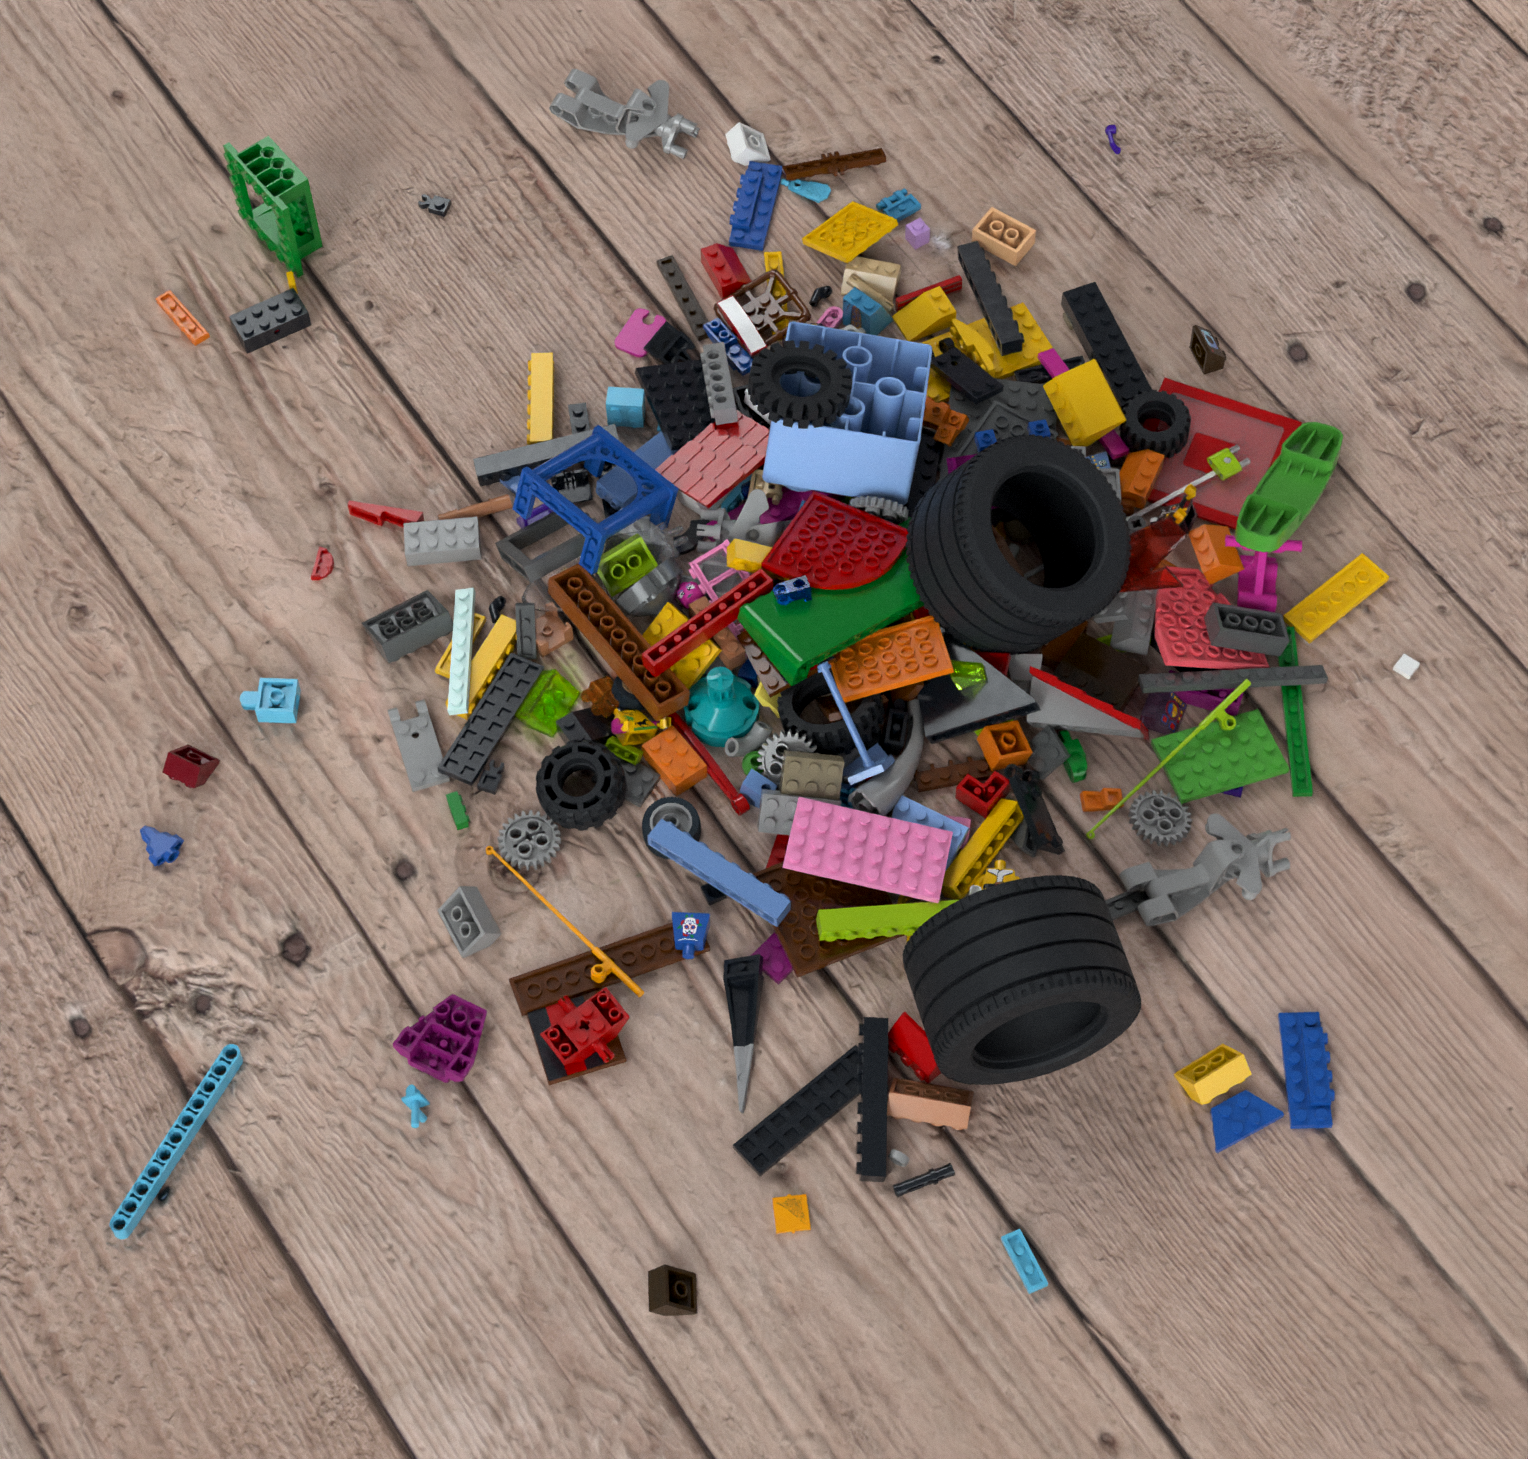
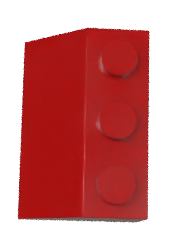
(724, 268)
(913, 1047)

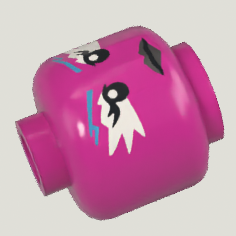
(688, 593)

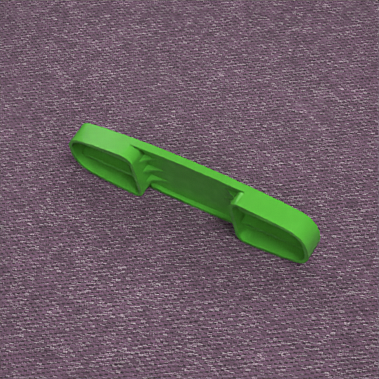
(1289, 487)

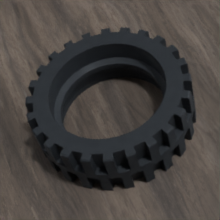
(833, 737)

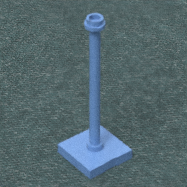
(870, 766)

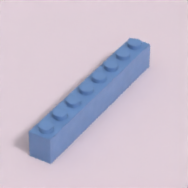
(719, 872)

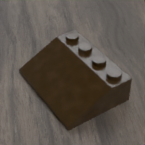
(1100, 671)

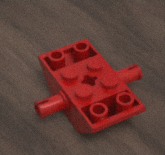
(599, 1015)

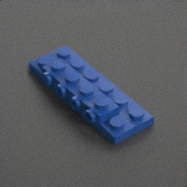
(754, 205)
(1306, 1070)

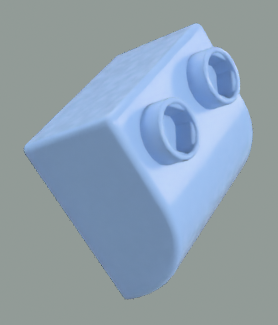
(879, 434)

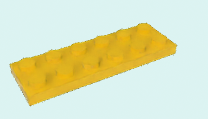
(1335, 598)

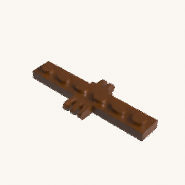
(833, 164)

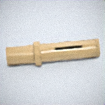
(853, 281)

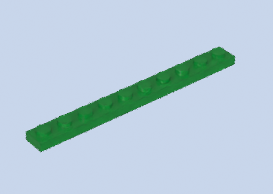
(1295, 725)

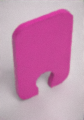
(637, 334)

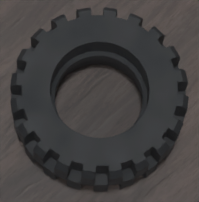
(1155, 406)

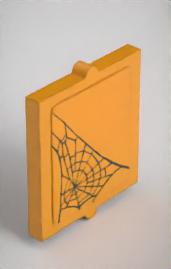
(791, 1213)

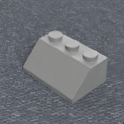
(469, 921)

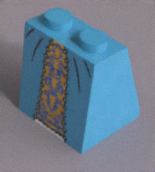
(864, 312)

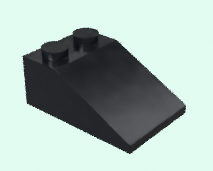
(585, 725)

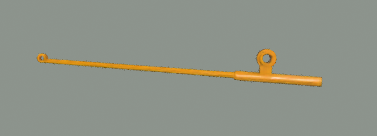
(599, 971)

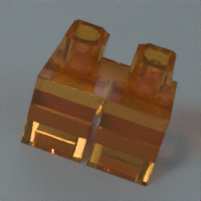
(601, 697)

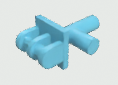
(414, 1101)

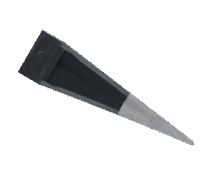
(743, 991)

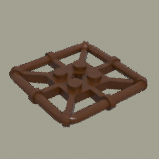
(767, 303)

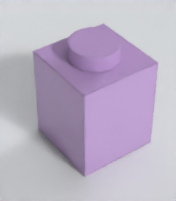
(917, 233)

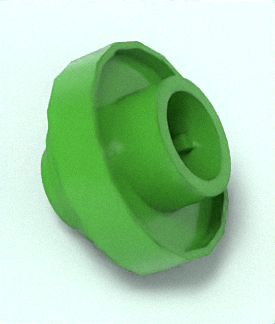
(750, 761)

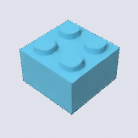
(625, 407)

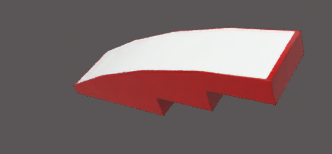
(741, 325)

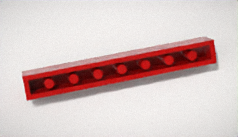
(705, 624)

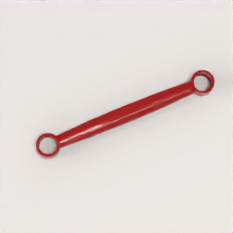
(736, 799)

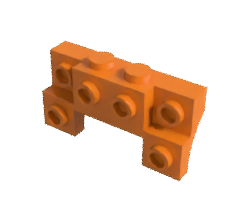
(944, 420)

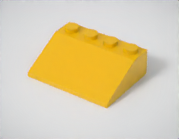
(1084, 403)

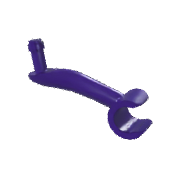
(1110, 130)

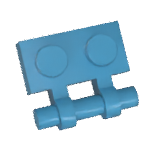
(902, 208)

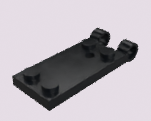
(964, 373)
(1034, 809)

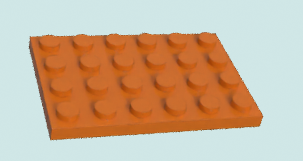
(892, 659)

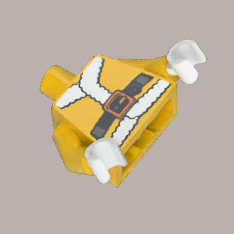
(994, 876)

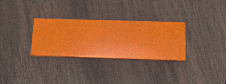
(182, 317)

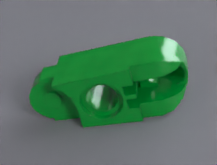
(1076, 764)

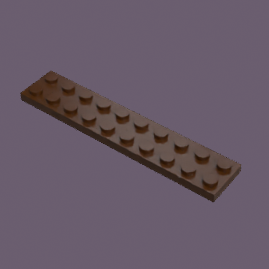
(573, 975)

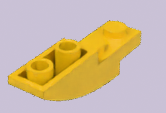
(973, 344)

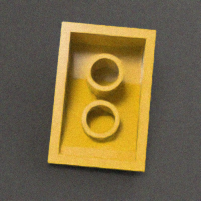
(925, 315)

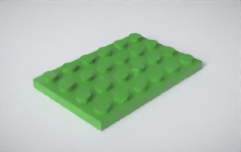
(1220, 758)

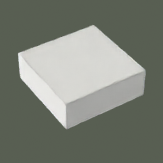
(1406, 666)

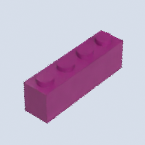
(1210, 699)

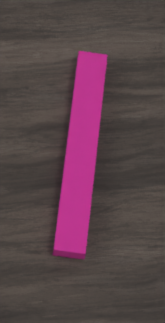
(1055, 366)

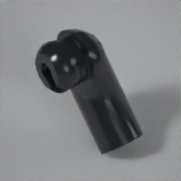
(820, 293)
(495, 608)

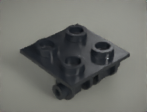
(573, 485)

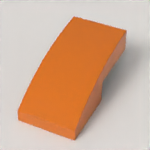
(1100, 801)

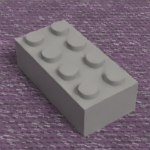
(442, 541)
(778, 811)

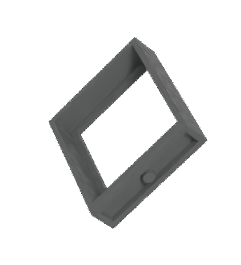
(533, 569)

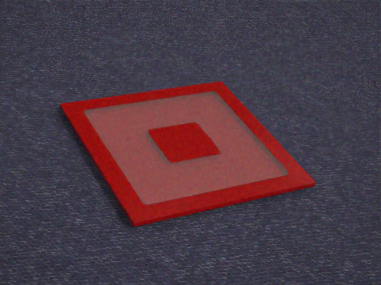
(1215, 426)

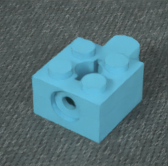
(271, 693)

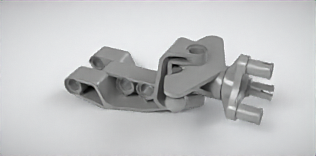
(636, 120)
(746, 527)
(1230, 856)

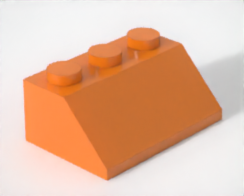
(1140, 475)
(1214, 558)

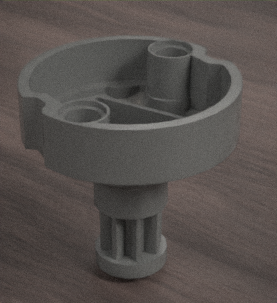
(653, 591)

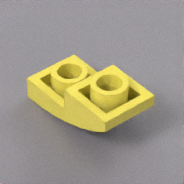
(766, 701)

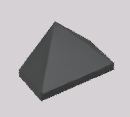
(1023, 839)

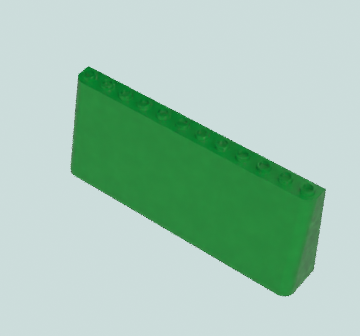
(814, 630)

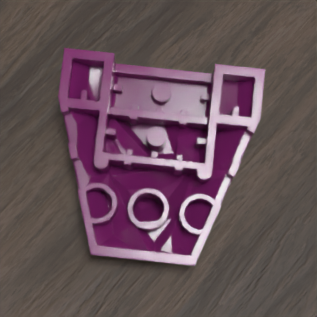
(444, 1040)

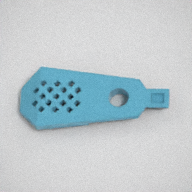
(812, 190)

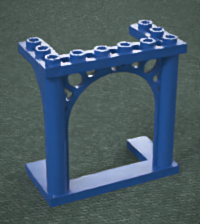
(595, 451)

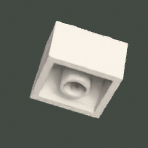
(747, 145)

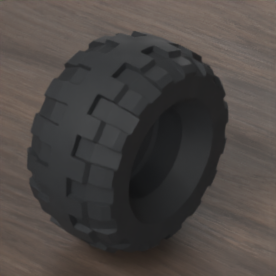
(588, 809)

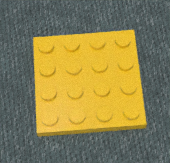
(850, 232)
(694, 664)

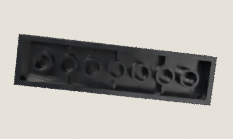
(1104, 341)

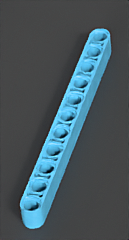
(176, 1150)

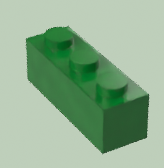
(457, 810)

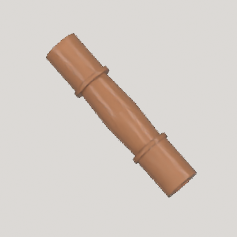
(480, 509)

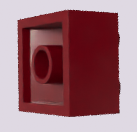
(189, 766)

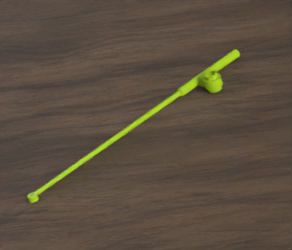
(1218, 713)

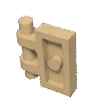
(758, 483)

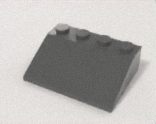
(409, 626)

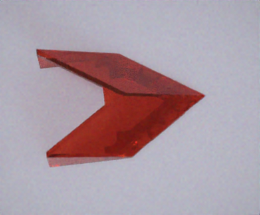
(1147, 550)

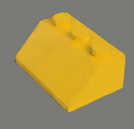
(1213, 1074)

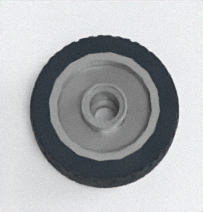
(673, 810)

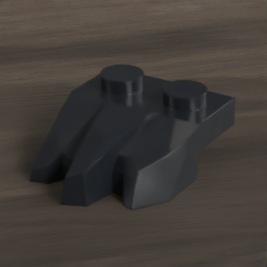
(669, 345)

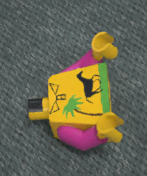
(634, 727)

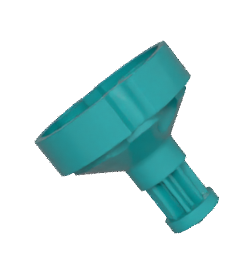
(721, 707)

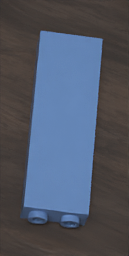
(619, 487)

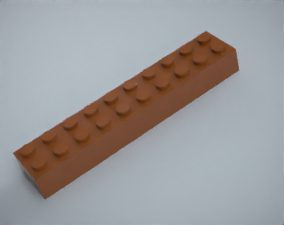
(616, 640)

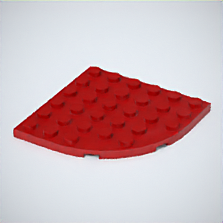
(835, 545)

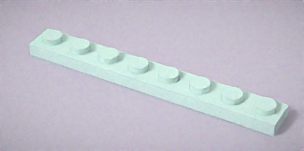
(461, 651)

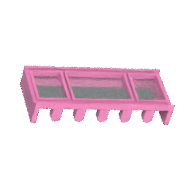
(717, 578)

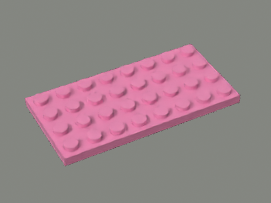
(868, 849)

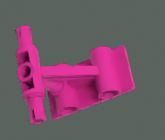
(1259, 576)

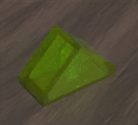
(967, 673)

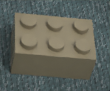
(811, 774)

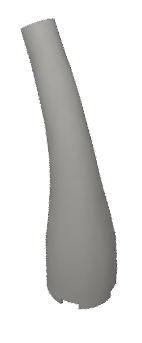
(886, 788)

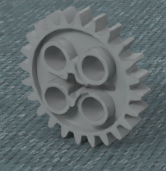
(881, 508)
(791, 742)
(1160, 818)
(537, 854)

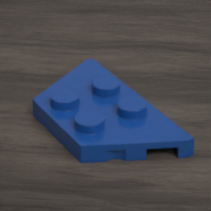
(1240, 1118)

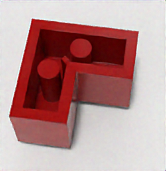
(981, 796)

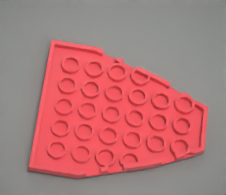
(1182, 628)

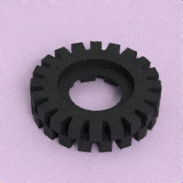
(771, 398)

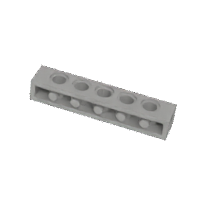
(718, 383)

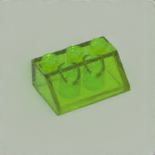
(547, 702)

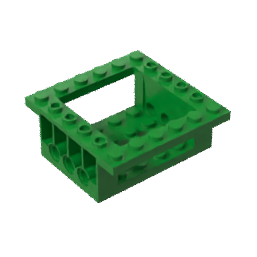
(288, 212)

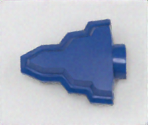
(161, 845)

